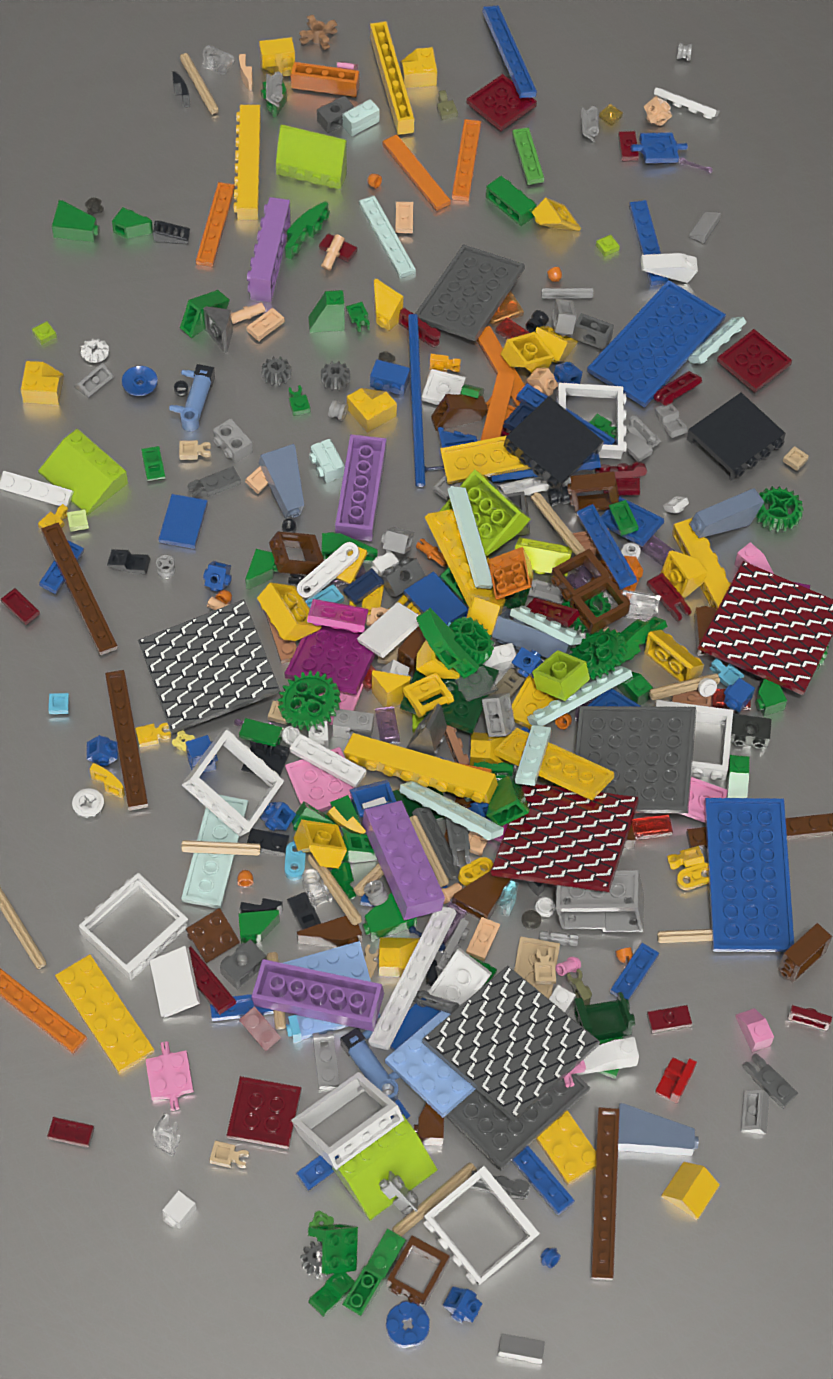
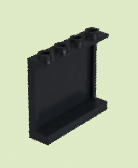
(737, 435)
(552, 443)

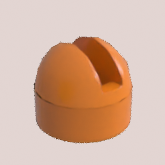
(374, 180)
(554, 274)
(224, 596)
(559, 721)
(245, 878)
(624, 953)

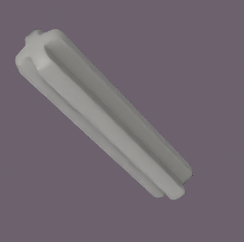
(562, 293)

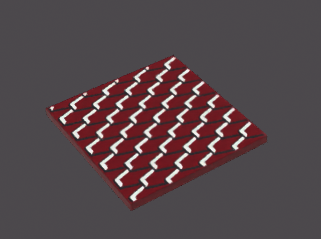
(771, 628)
(566, 838)

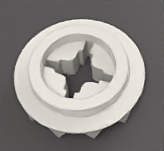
(99, 355)
(92, 796)

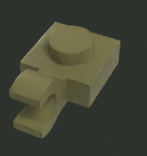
(446, 108)
(579, 988)

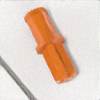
(431, 552)

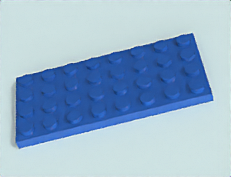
(656, 343)
(748, 875)

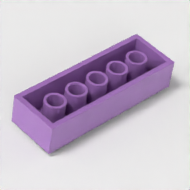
(269, 249)
(361, 487)
(403, 860)
(318, 995)

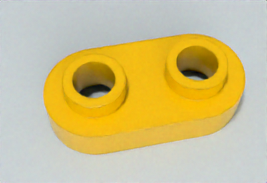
(474, 870)
(694, 876)

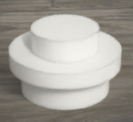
(707, 687)
(290, 734)
(545, 906)

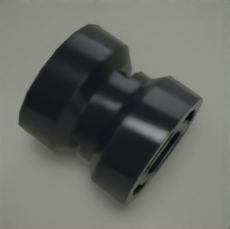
(537, 319)
(558, 497)

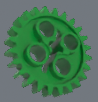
(609, 650)
(309, 700)

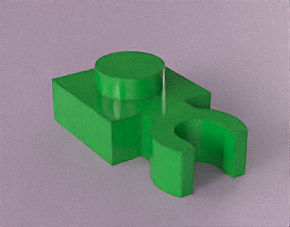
(358, 313)
(298, 402)
(604, 425)

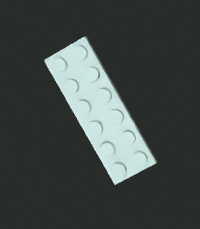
(211, 871)

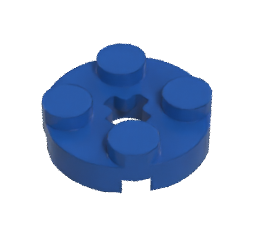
(410, 1337)

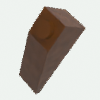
(331, 933)
(430, 1127)

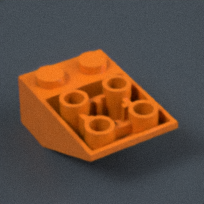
(510, 572)

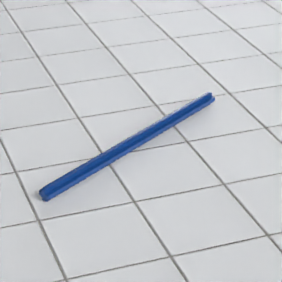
(416, 400)

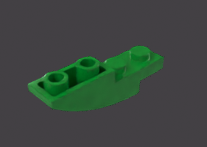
(306, 225)
(637, 634)
(442, 642)
(374, 1273)

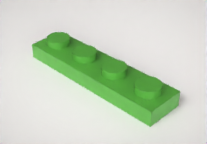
(528, 156)

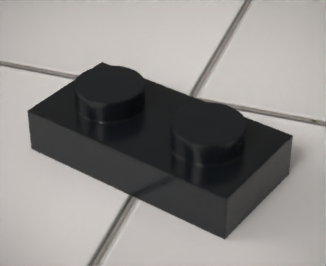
(269, 841)

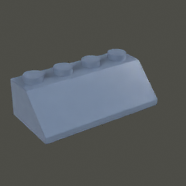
(523, 635)

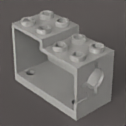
(604, 910)

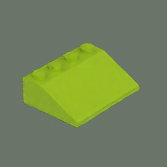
(311, 157)
(84, 470)
(493, 512)
(395, 1151)

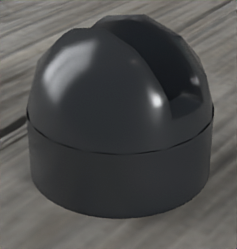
(181, 385)
(292, 529)

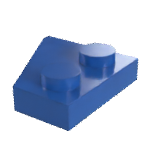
(450, 439)

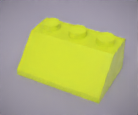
(544, 554)

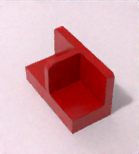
(675, 1079)

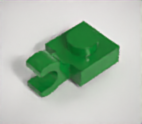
(344, 878)

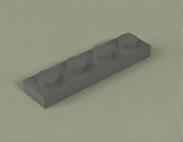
(437, 841)

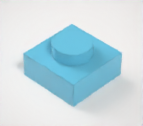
(59, 703)
(293, 1029)

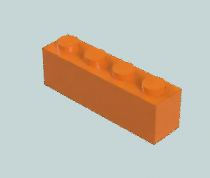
(325, 79)

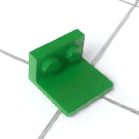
(338, 1247)

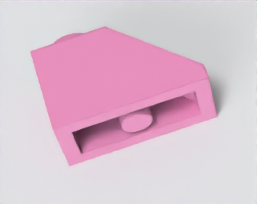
(753, 556)
(755, 1029)

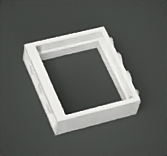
(603, 391)
(714, 716)
(216, 803)
(156, 947)
(358, 1138)
(507, 1203)

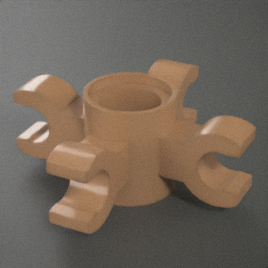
(318, 32)

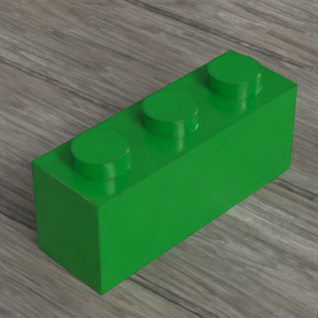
(510, 200)

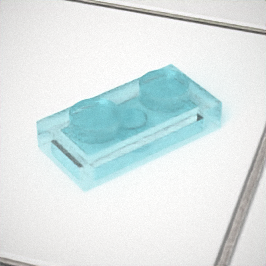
(509, 897)

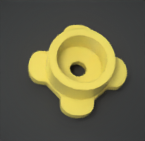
(178, 741)

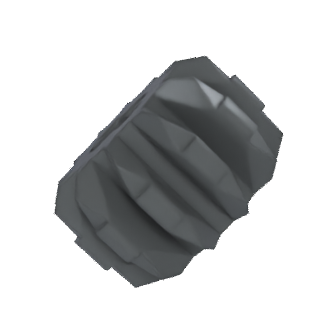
(276, 371)
(335, 375)
(310, 1258)

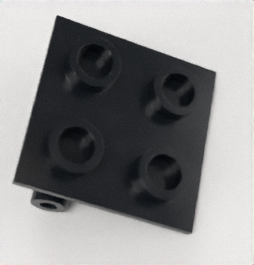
(273, 756)

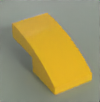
(111, 783)
(351, 825)

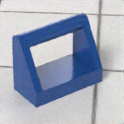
(371, 792)

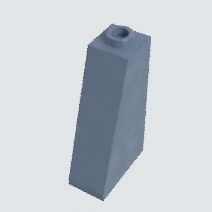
(283, 477)
(728, 514)
(653, 1134)

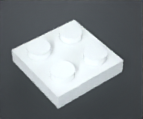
(441, 383)

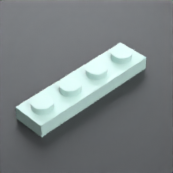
(717, 339)
(550, 627)
(533, 755)

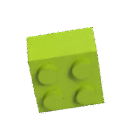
(561, 675)

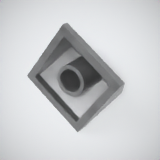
(219, 326)

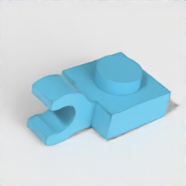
(727, 675)

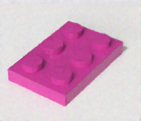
(337, 615)

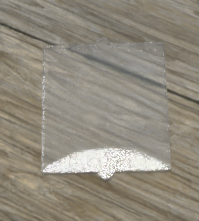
(476, 684)

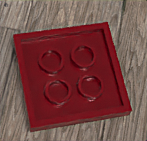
(500, 102)
(754, 360)
(264, 1112)

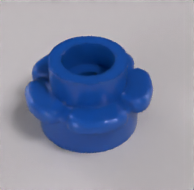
(550, 1257)

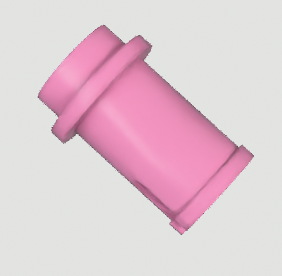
(568, 966)

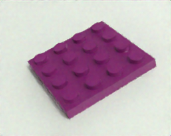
(334, 654)

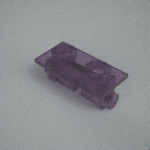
(576, 579)

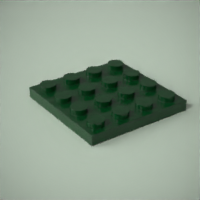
(460, 713)

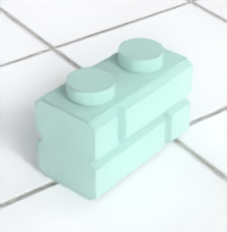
(360, 117)
(327, 460)

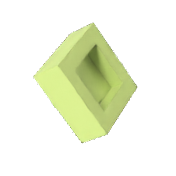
(77, 520)

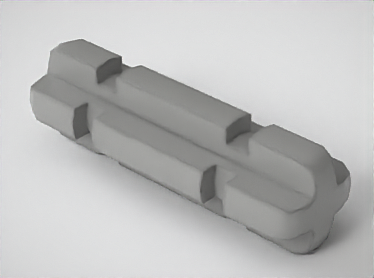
(558, 937)

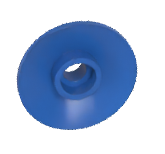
(139, 380)

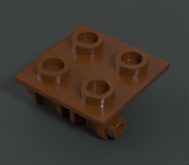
(212, 935)

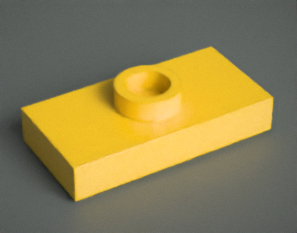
(350, 573)

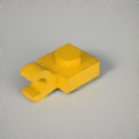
(51, 518)

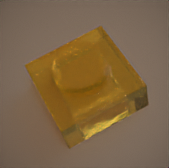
(610, 114)

